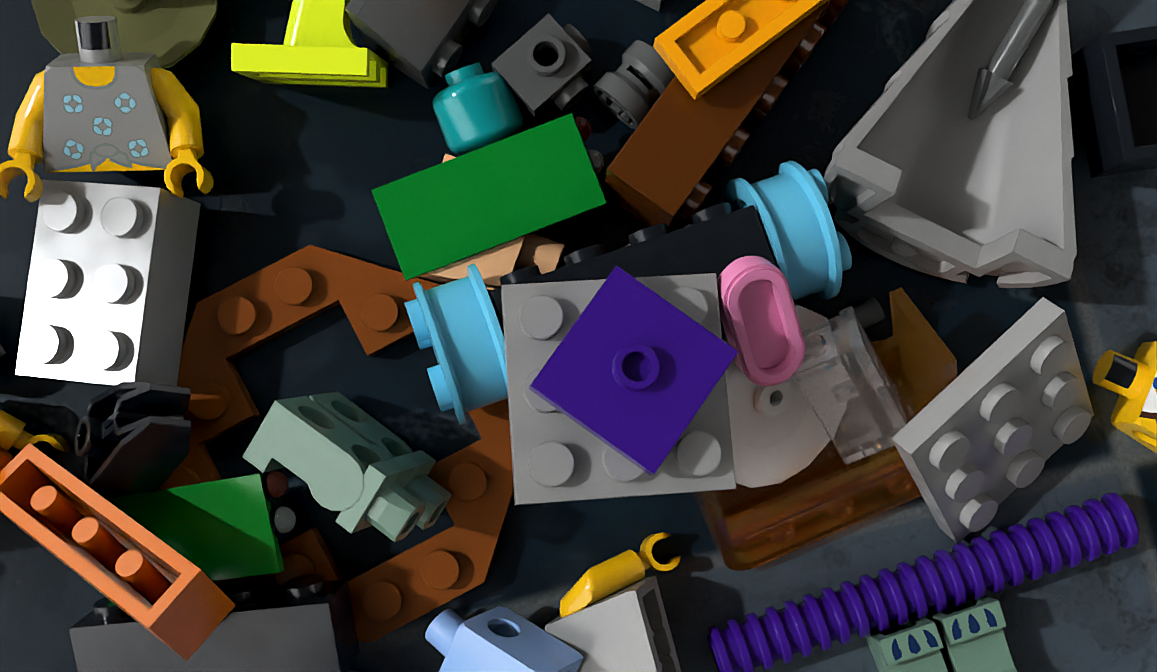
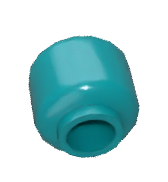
(476, 109)

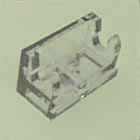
(850, 388)

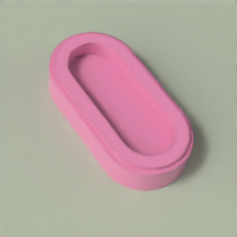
(760, 320)

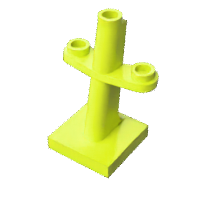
(314, 51)

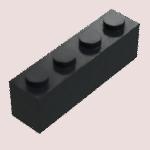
(270, 629)

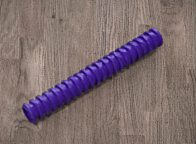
(926, 585)

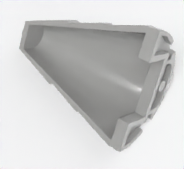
(959, 190)

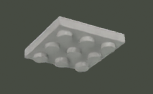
(998, 422)
(560, 458)

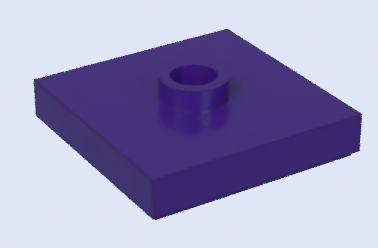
(633, 370)

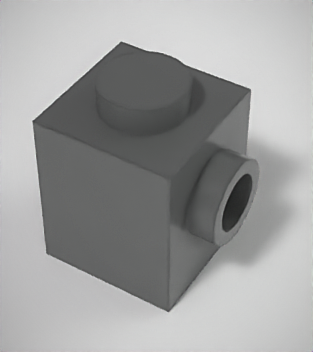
(547, 68)

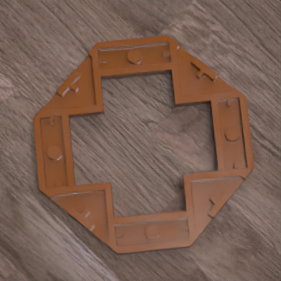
(375, 305)

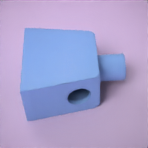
(498, 643)

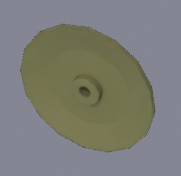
(154, 26)

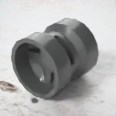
(635, 84)

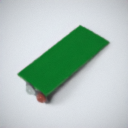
(491, 195)
(220, 523)

